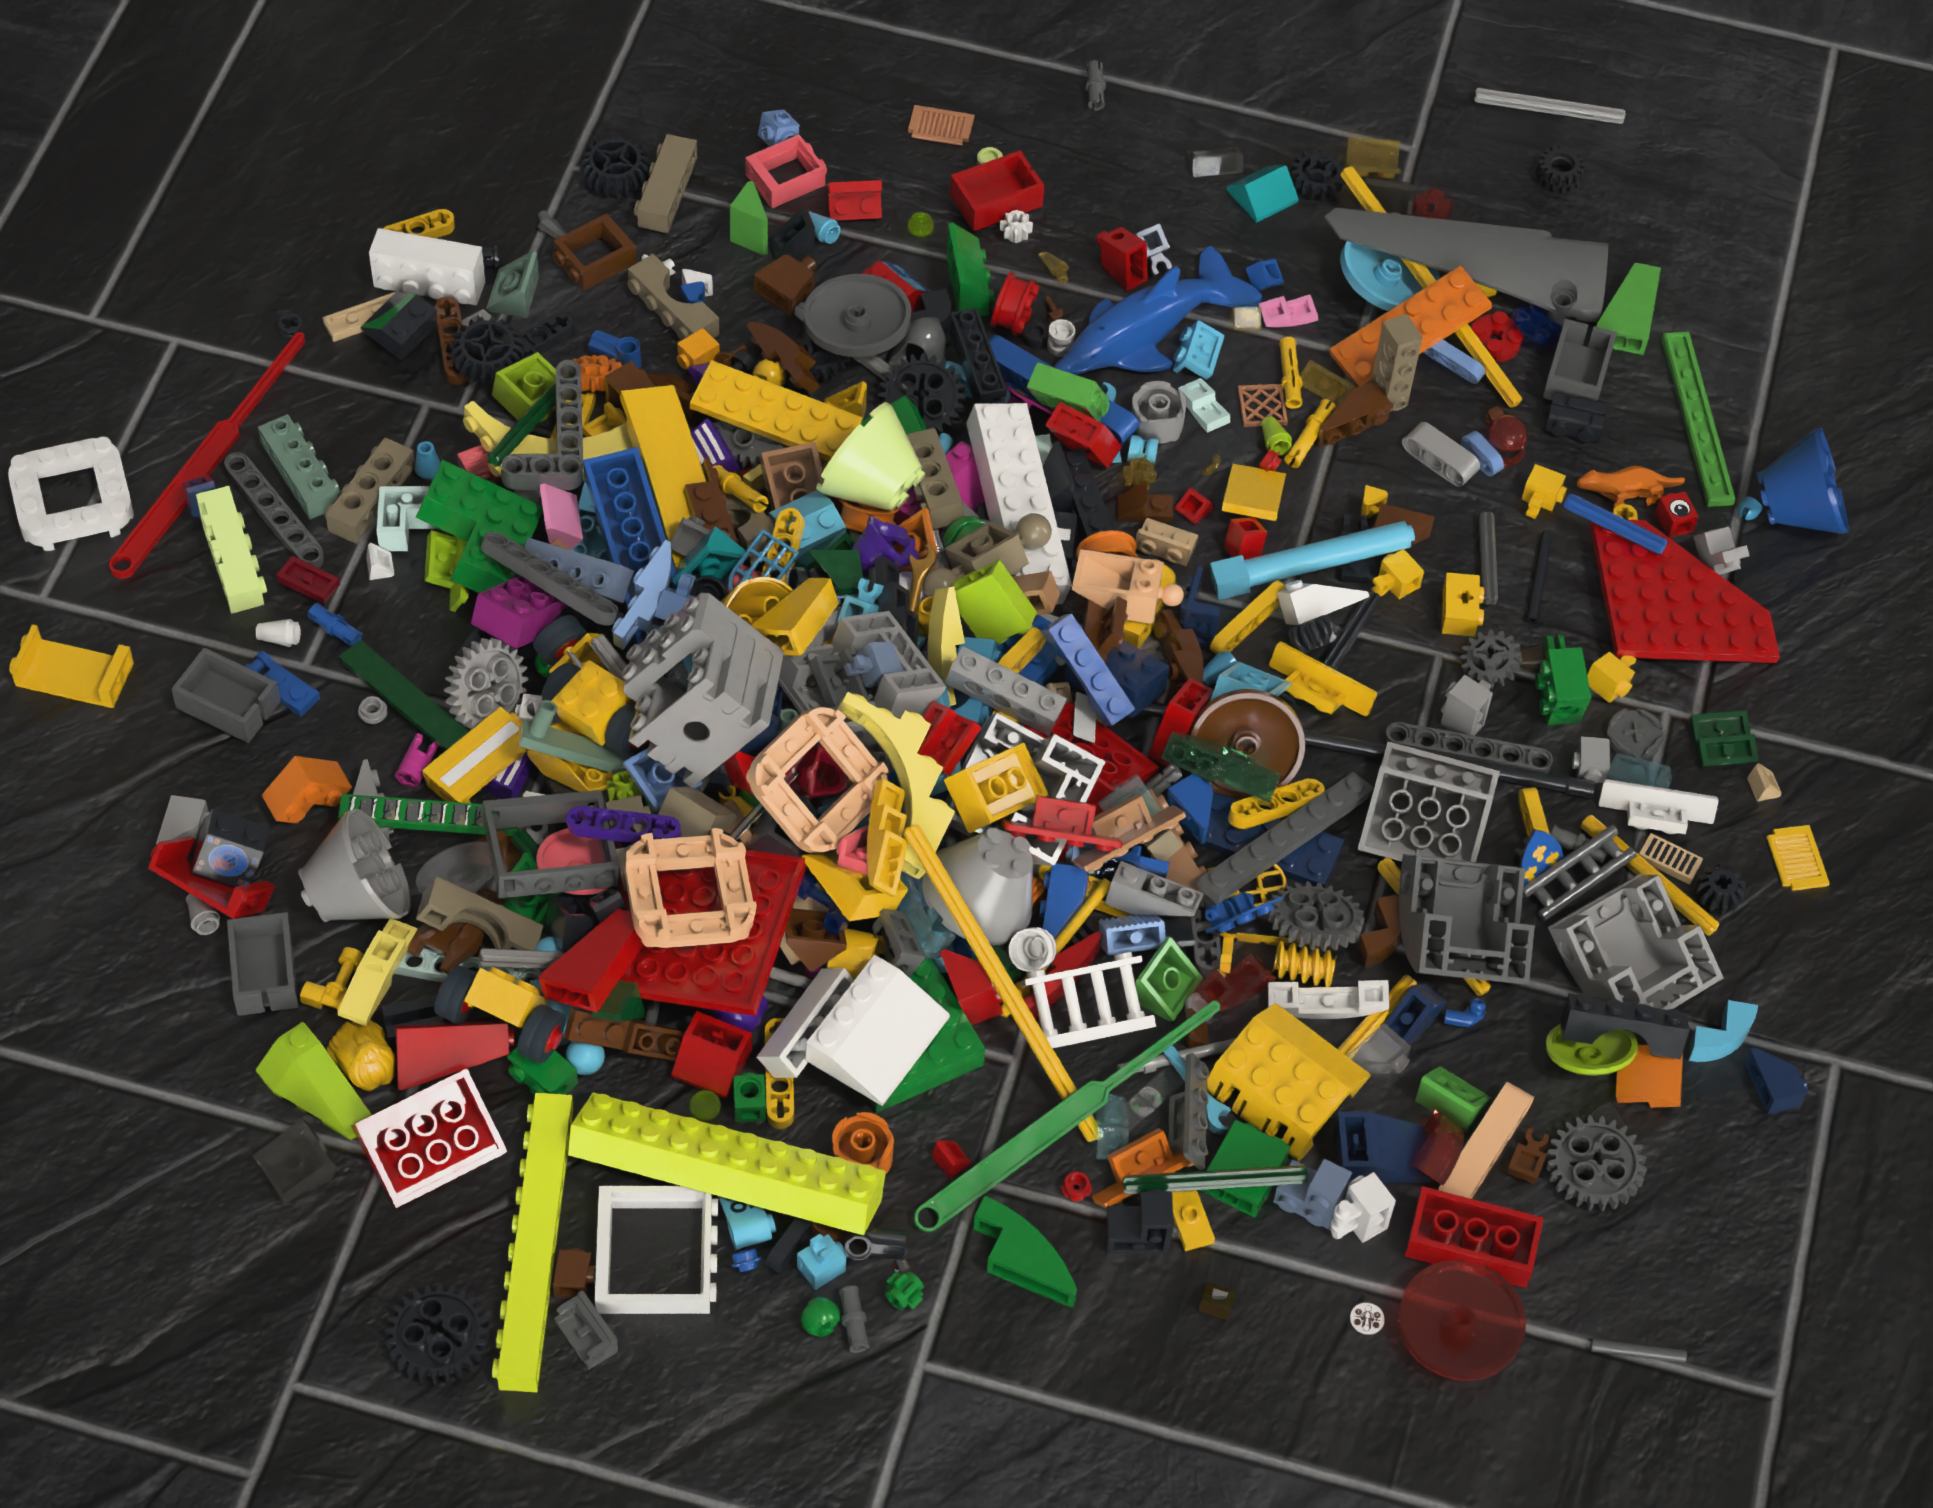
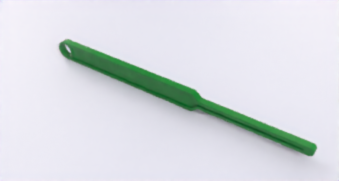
(1045, 1131)

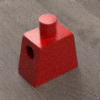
(1124, 257)

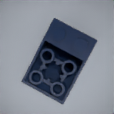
(1378, 1145)

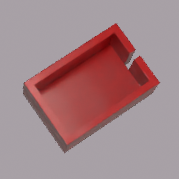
(996, 189)

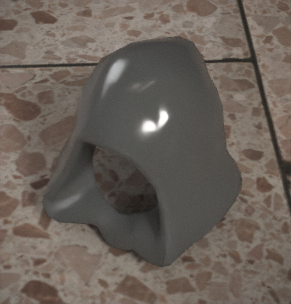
(925, 333)

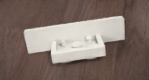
(1658, 807)

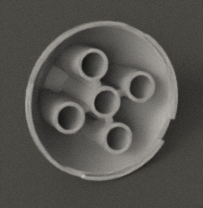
(355, 874)
(994, 881)

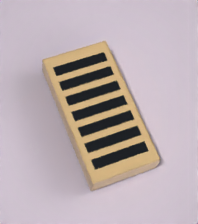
(1671, 858)

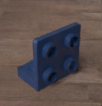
(1199, 616)

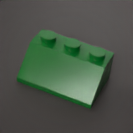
(967, 271)

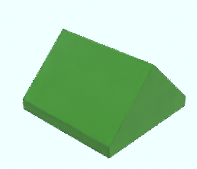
(749, 221)
(1167, 981)
(1451, 1097)

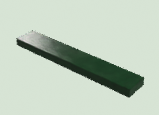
(402, 695)

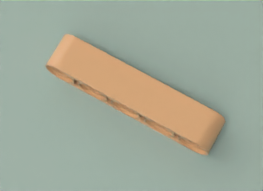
(1488, 1141)

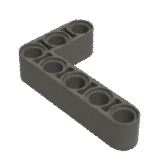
(567, 436)

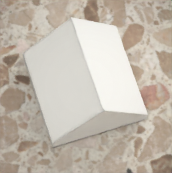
(379, 562)

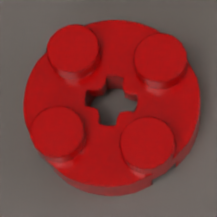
(1501, 326)

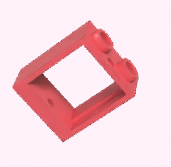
(760, 163)

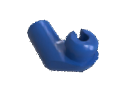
(1468, 1017)

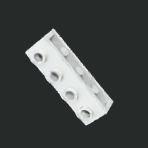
(786, 1049)

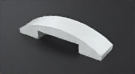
(1330, 1002)

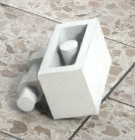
(1364, 1210)

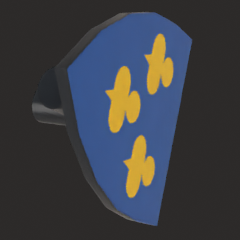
(1538, 855)

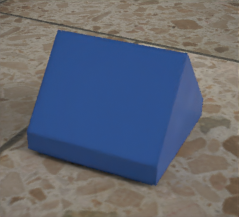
(693, 292)

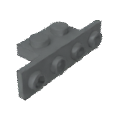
(1188, 1114)

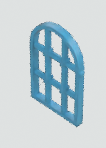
(761, 557)

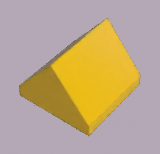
(1372, 501)

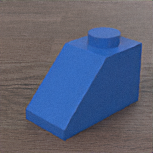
(1195, 799)

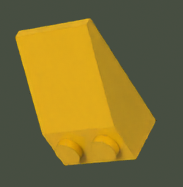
(995, 787)

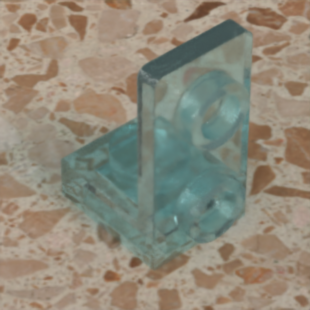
(1111, 1126)

